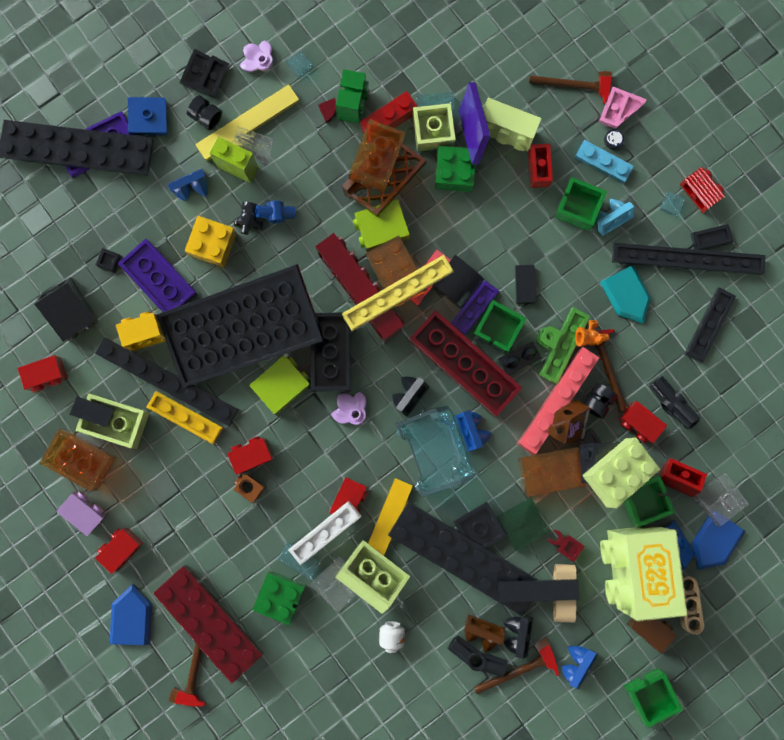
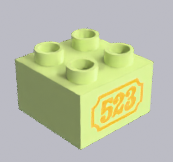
(644, 572)

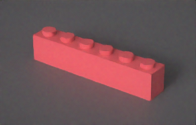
(559, 397)

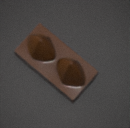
(490, 633)

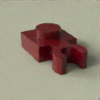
(568, 547)

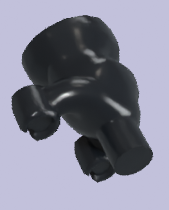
(248, 218)

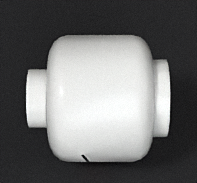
(392, 636)

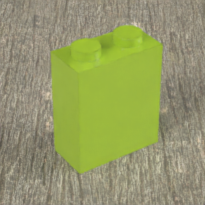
(234, 159)
(380, 229)
(280, 384)

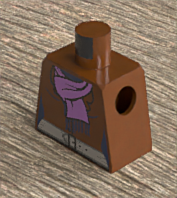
(570, 422)

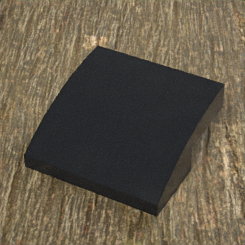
(204, 73)
(461, 283)

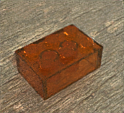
(376, 155)
(392, 263)
(77, 460)
(551, 471)

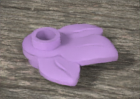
(255, 57)
(348, 406)

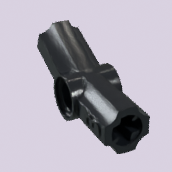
(674, 403)
(488, 663)

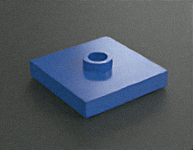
(147, 116)
(685, 550)

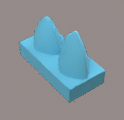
(620, 214)

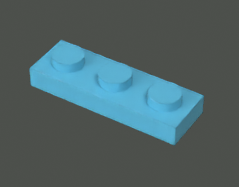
(604, 161)

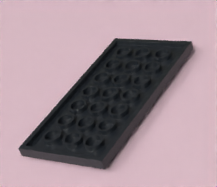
(240, 326)

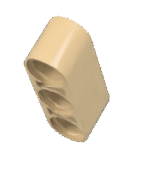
(565, 609)
(695, 611)

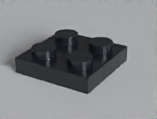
(481, 525)

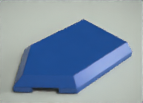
(715, 544)
(130, 618)

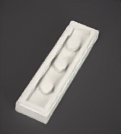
(324, 532)

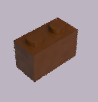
(654, 632)

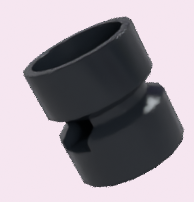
(207, 114)
(600, 407)

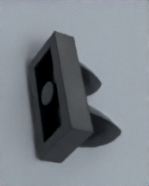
(520, 358)
(415, 390)
(522, 627)

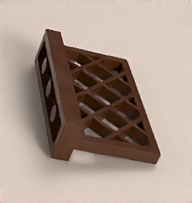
(351, 187)

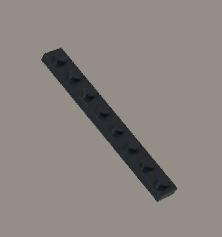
(688, 258)
(166, 381)

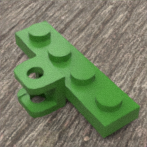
(561, 344)

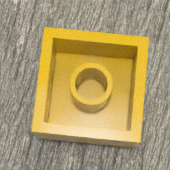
(210, 241)
(140, 332)

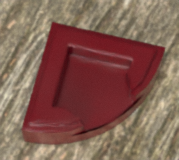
(328, 109)

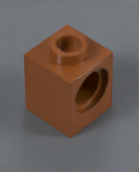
(257, 490)

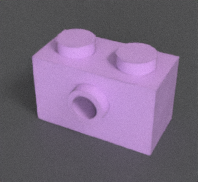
(81, 512)

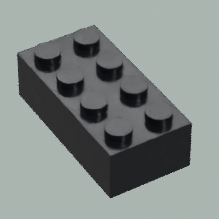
(332, 356)

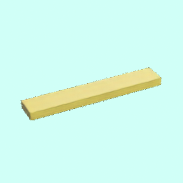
(251, 119)
(397, 292)

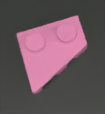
(619, 107)

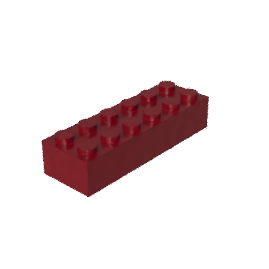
(357, 283)
(465, 364)
(208, 623)

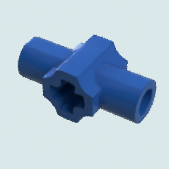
(275, 211)

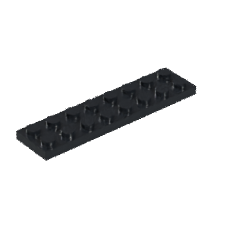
(76, 147)
(457, 553)

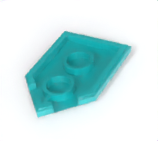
(627, 294)

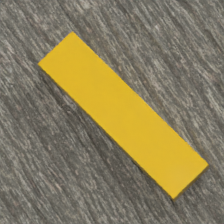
(184, 417)
(390, 512)

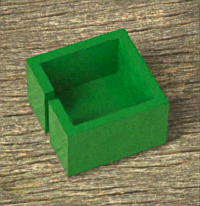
(351, 100)
(454, 169)
(580, 204)
(499, 327)
(646, 505)
(278, 597)
(653, 698)

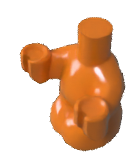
(590, 337)

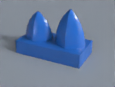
(197, 181)
(472, 437)
(585, 659)

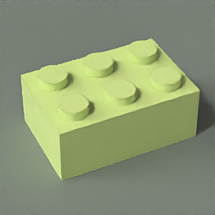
(510, 124)
(125, 426)
(621, 472)
(372, 577)

